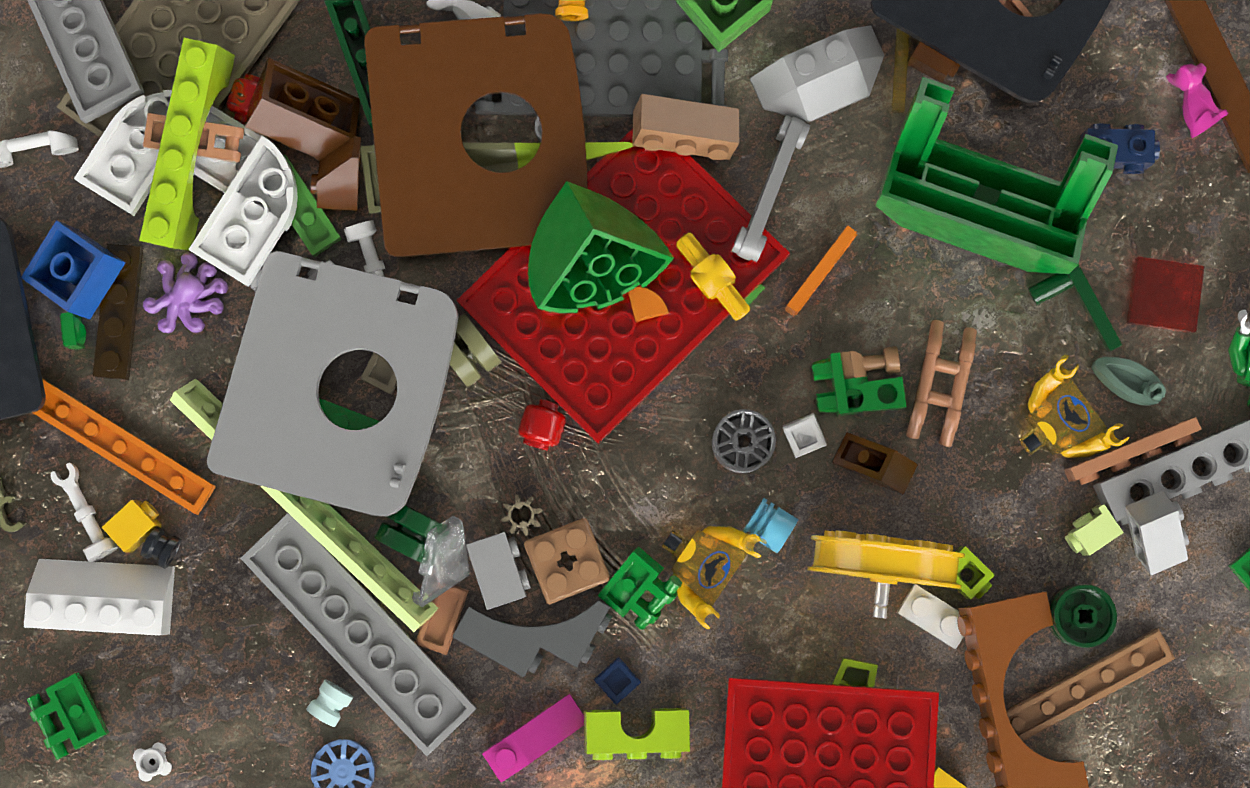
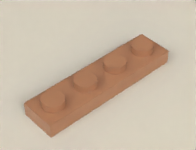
(1146, 446)

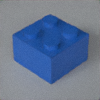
(72, 270)

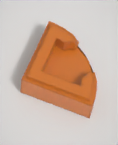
(646, 304)

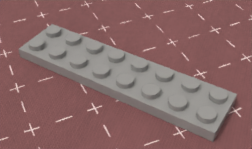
(359, 634)

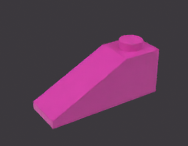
(534, 738)

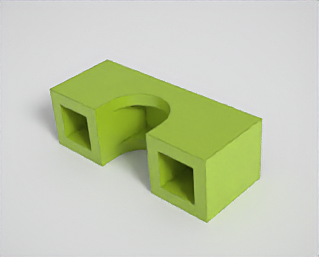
(666, 735)

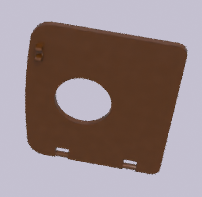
(419, 94)

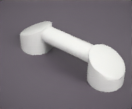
(59, 142)

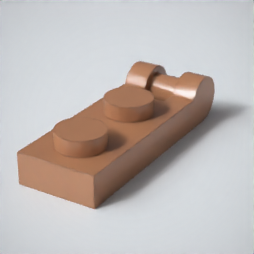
(154, 131)

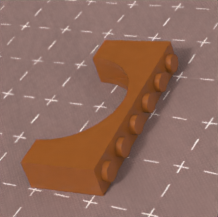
(991, 638)

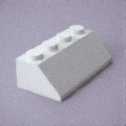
(100, 597)

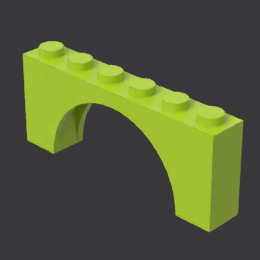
(199, 78)

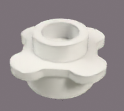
(161, 765)

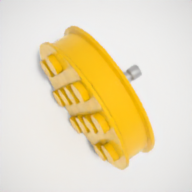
(886, 562)

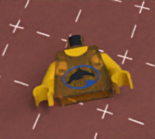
(1065, 418)
(708, 565)

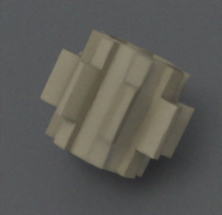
(520, 505)

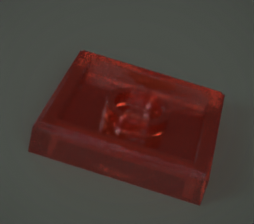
(1165, 294)

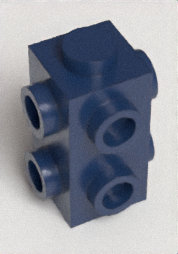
(1136, 146)

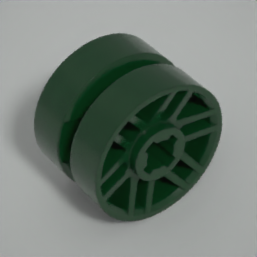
(409, 533)
(1098, 615)

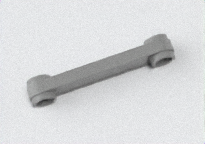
(750, 240)

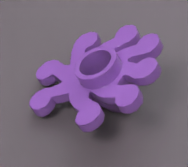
(186, 294)

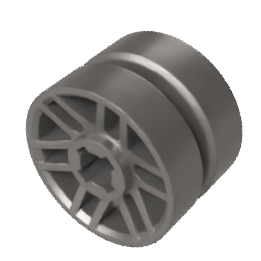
(738, 424)

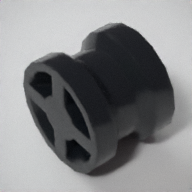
(161, 547)

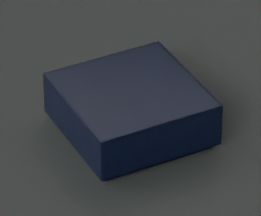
(617, 680)

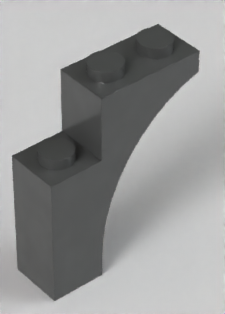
(519, 645)

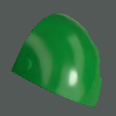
(591, 252)

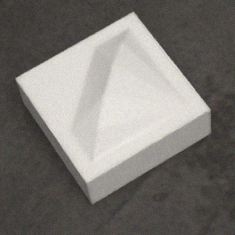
(804, 435)

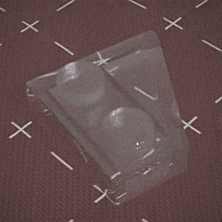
(443, 562)

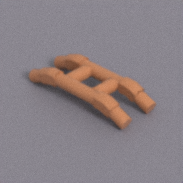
(924, 393)

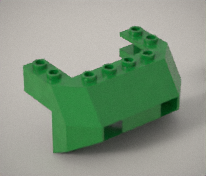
(986, 201)

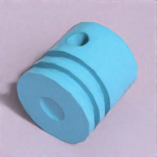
(771, 524)

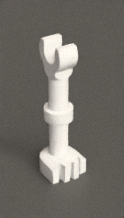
(363, 233)
(85, 513)

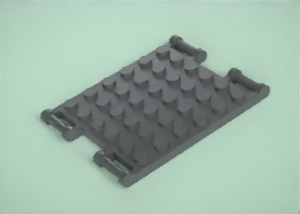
(624, 53)

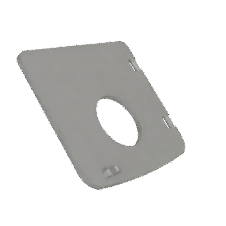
(272, 413)

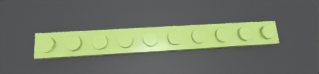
(323, 524)

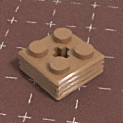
(546, 551)

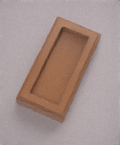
(438, 630)

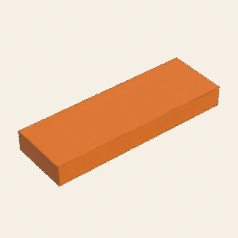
(821, 271)

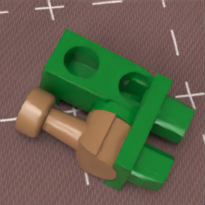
(850, 383)

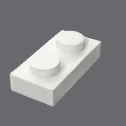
(931, 615)

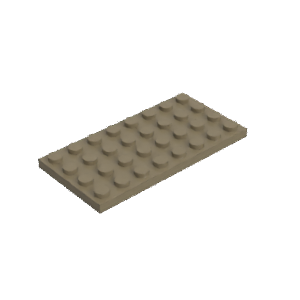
(155, 33)

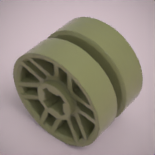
(469, 350)

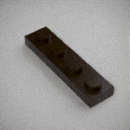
(118, 317)

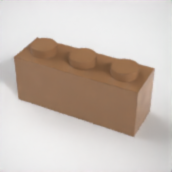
(685, 127)

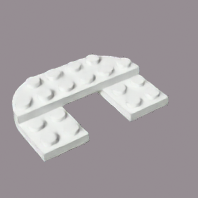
(257, 191)

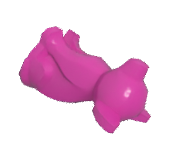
(1198, 105)

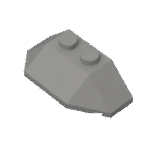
(821, 75)

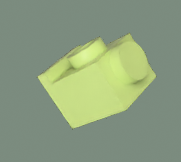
(1093, 531)

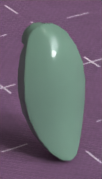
(1129, 380)

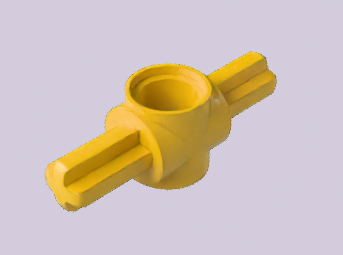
(713, 276)

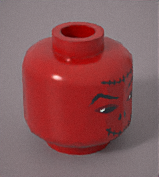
(240, 96)

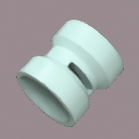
(329, 703)

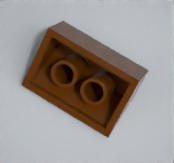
(301, 111)

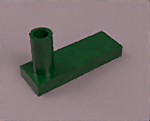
(1060, 283)

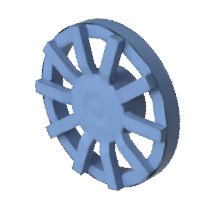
(343, 769)

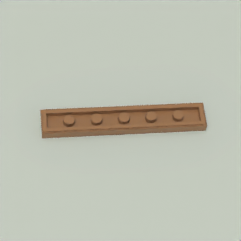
(1089, 684)

